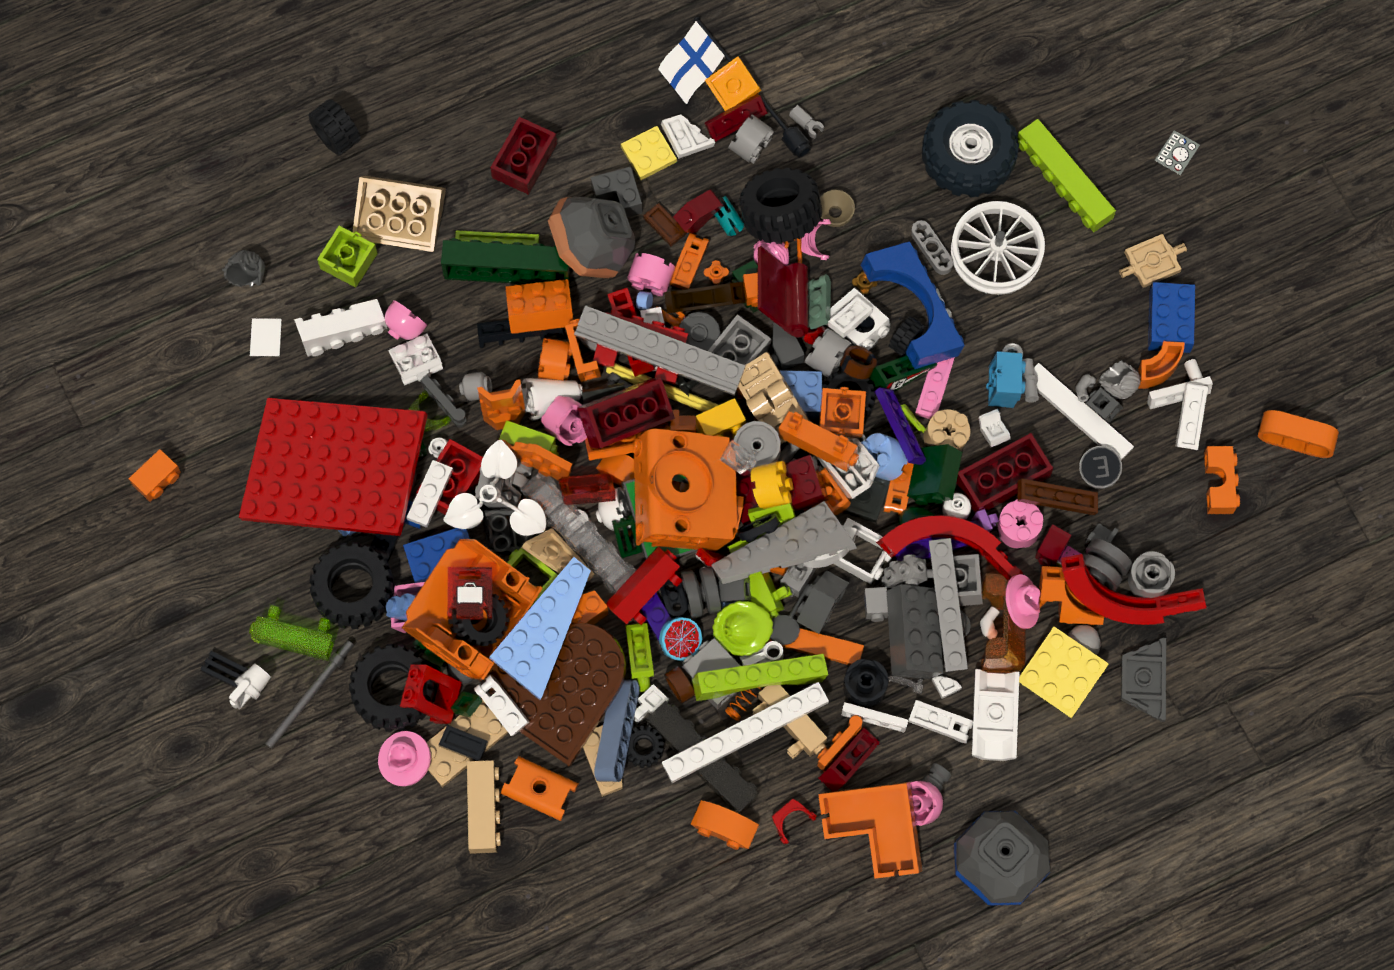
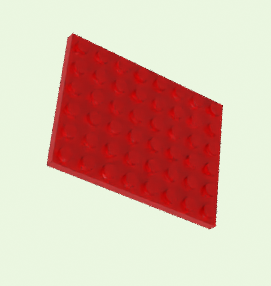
(333, 466)

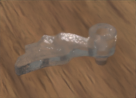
(917, 687)

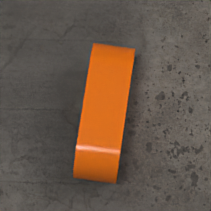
(1298, 434)

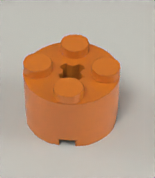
(554, 360)

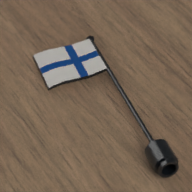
(697, 60)

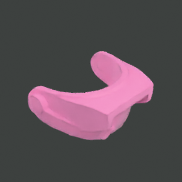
(808, 242)

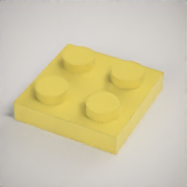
(648, 152)

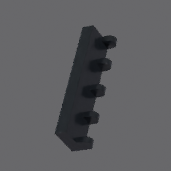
(500, 331)

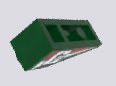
(897, 374)

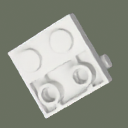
(416, 359)

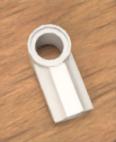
(762, 656)

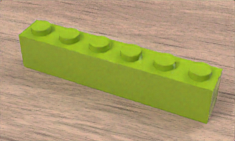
(1065, 176)

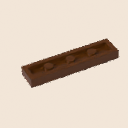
(1057, 497)

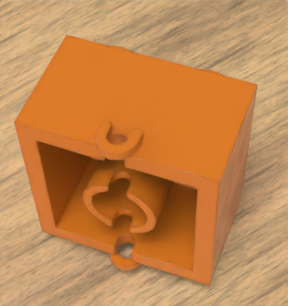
(843, 411)

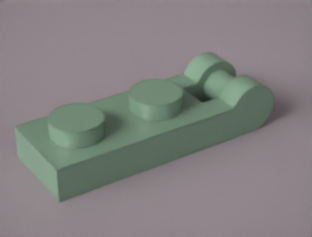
(819, 301)

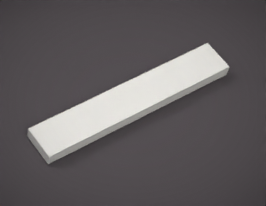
(1080, 413)

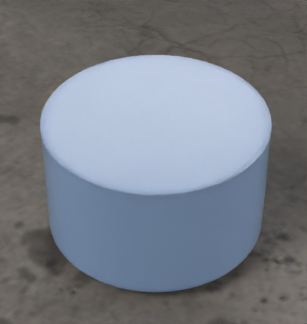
(644, 300)

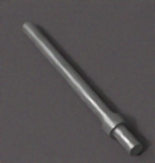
(335, 661)

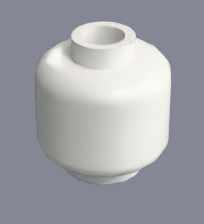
(958, 507)

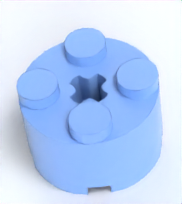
(888, 455)

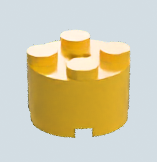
(771, 485)

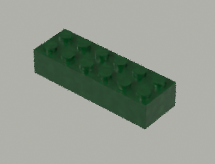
(502, 262)

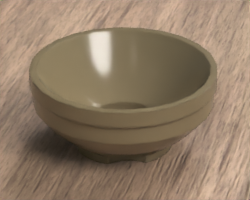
(841, 201)

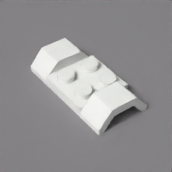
(995, 716)

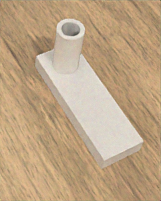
(1175, 393)

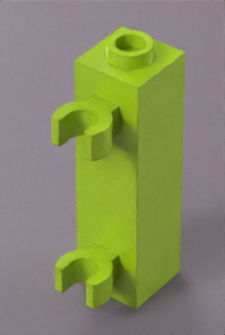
(762, 588)

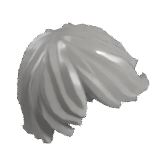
(1120, 380)

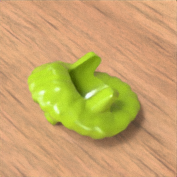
(742, 628)

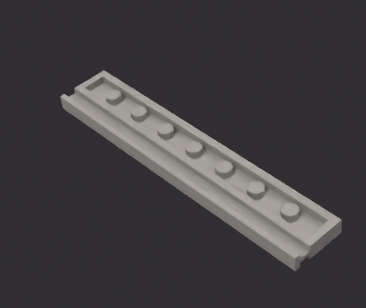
(659, 350)

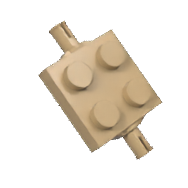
(1152, 260)

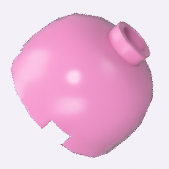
(403, 322)
(926, 802)

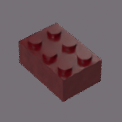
(523, 155)

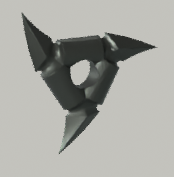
(686, 386)

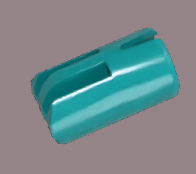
(729, 219)

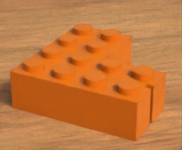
(885, 815)

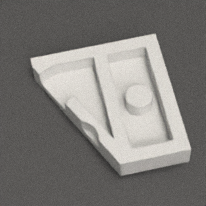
(684, 136)

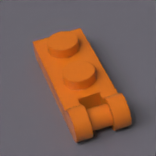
(689, 262)
(899, 489)
(840, 741)

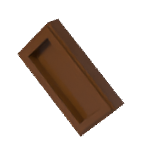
(664, 224)

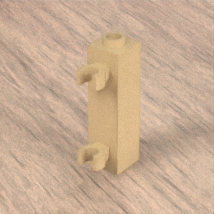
(803, 730)

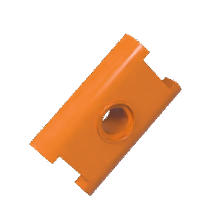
(530, 775)

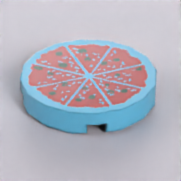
(680, 638)

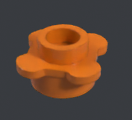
(716, 278)

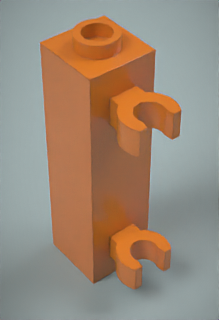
(818, 441)

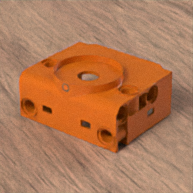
(687, 519)
(428, 610)

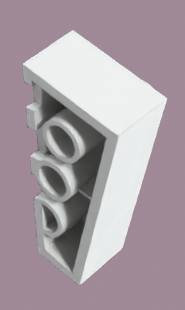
(340, 327)

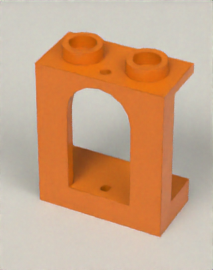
(585, 371)

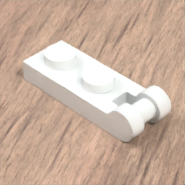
(502, 705)
(940, 721)

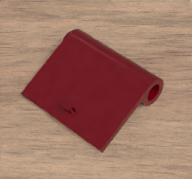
(783, 293)

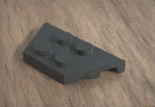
(1145, 679)

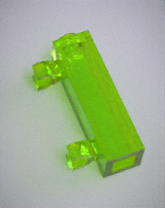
(292, 637)

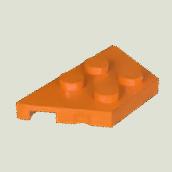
(541, 459)

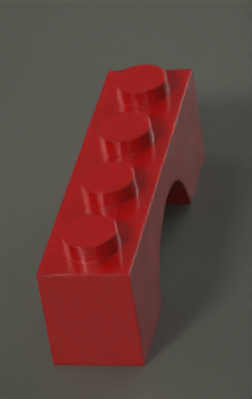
(622, 302)

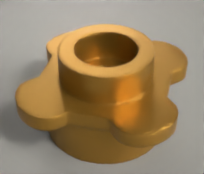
(864, 288)

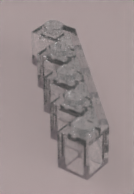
(578, 532)

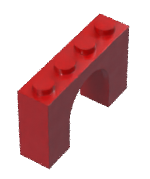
(608, 357)

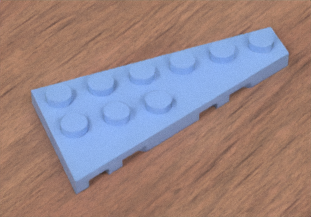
(536, 640)

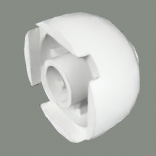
(614, 510)

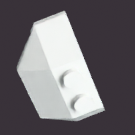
(859, 476)

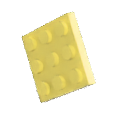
(1062, 672)

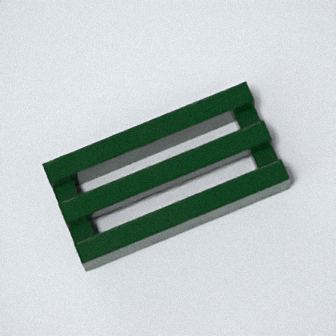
(623, 524)

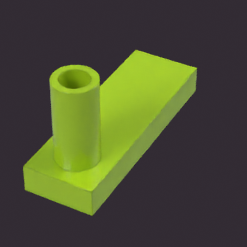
(640, 654)

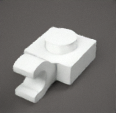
(649, 701)

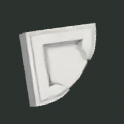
(946, 686)

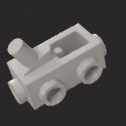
(907, 572)

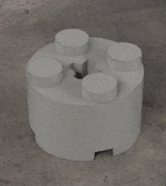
(751, 138)
(827, 353)
(1159, 568)

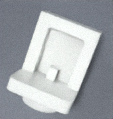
(993, 428)

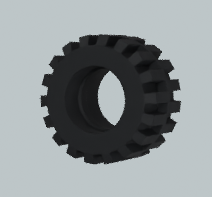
(334, 127)
(845, 380)
(491, 630)

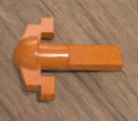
(671, 319)

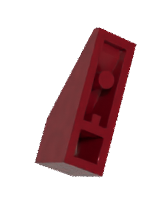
(849, 760)

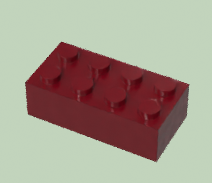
(626, 413)
(997, 475)
(806, 492)

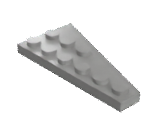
(791, 544)

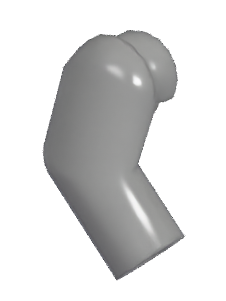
(1081, 387)

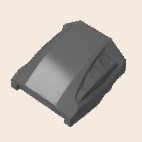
(498, 531)

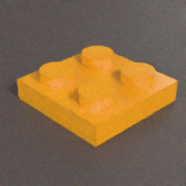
(733, 84)

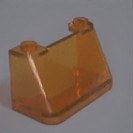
(1004, 653)

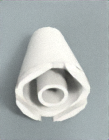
(542, 392)

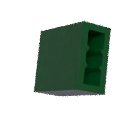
(937, 476)

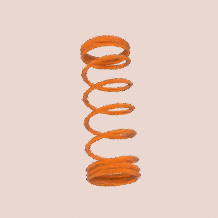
(732, 713)

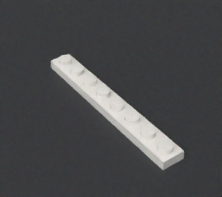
(745, 732)

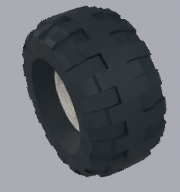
(970, 148)

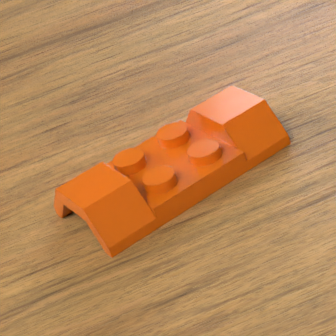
(502, 406)

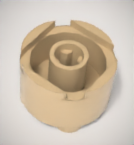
(947, 422)

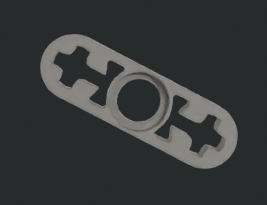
(932, 238)

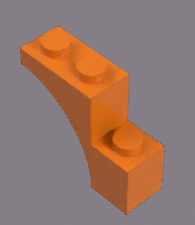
(1070, 609)

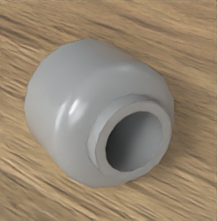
(470, 383)

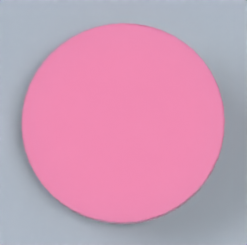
(1023, 601)
(404, 758)

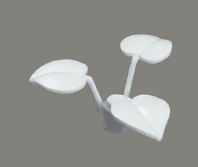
(466, 513)

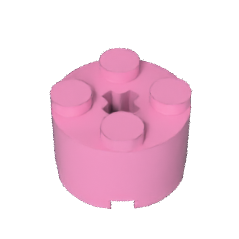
(650, 273)
(564, 421)
(1022, 535)

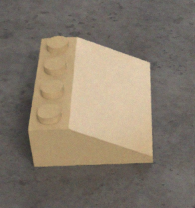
(398, 212)

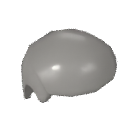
(1087, 637)

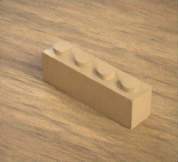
(482, 807)

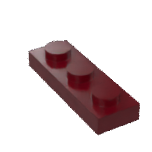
(735, 117)

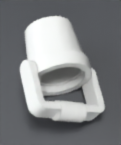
(249, 685)

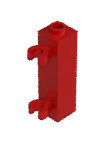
(643, 585)

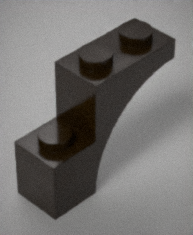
(704, 297)

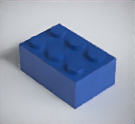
(1171, 315)
(427, 552)

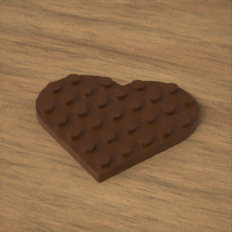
(577, 693)

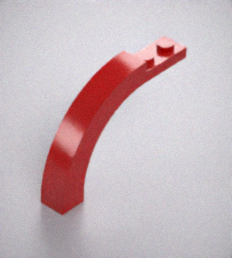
(952, 528)
(1122, 607)

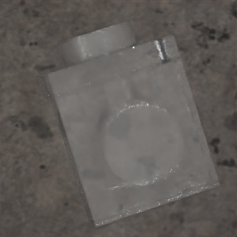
(738, 457)

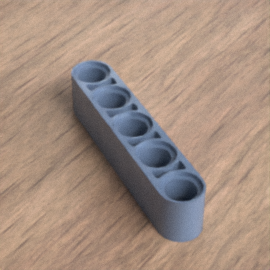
(617, 733)

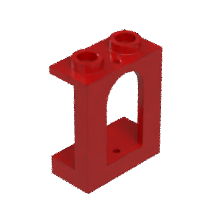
(446, 695)

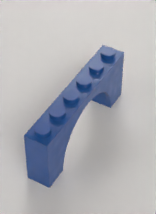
(902, 266)

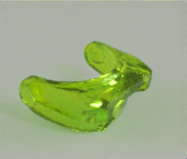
(430, 424)

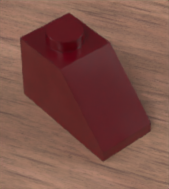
(698, 212)
(1053, 546)

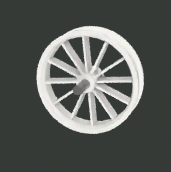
(997, 247)

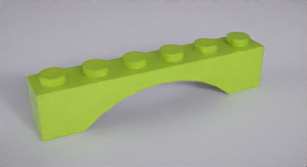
(735, 679)

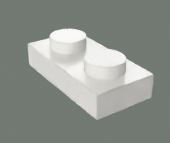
(850, 317)

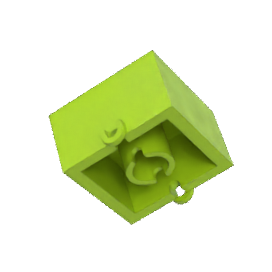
(347, 256)

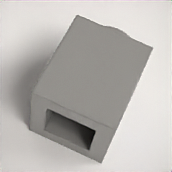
(876, 603)

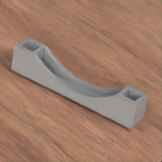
(948, 604)

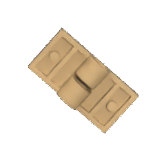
(768, 392)

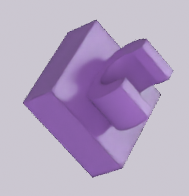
(984, 521)

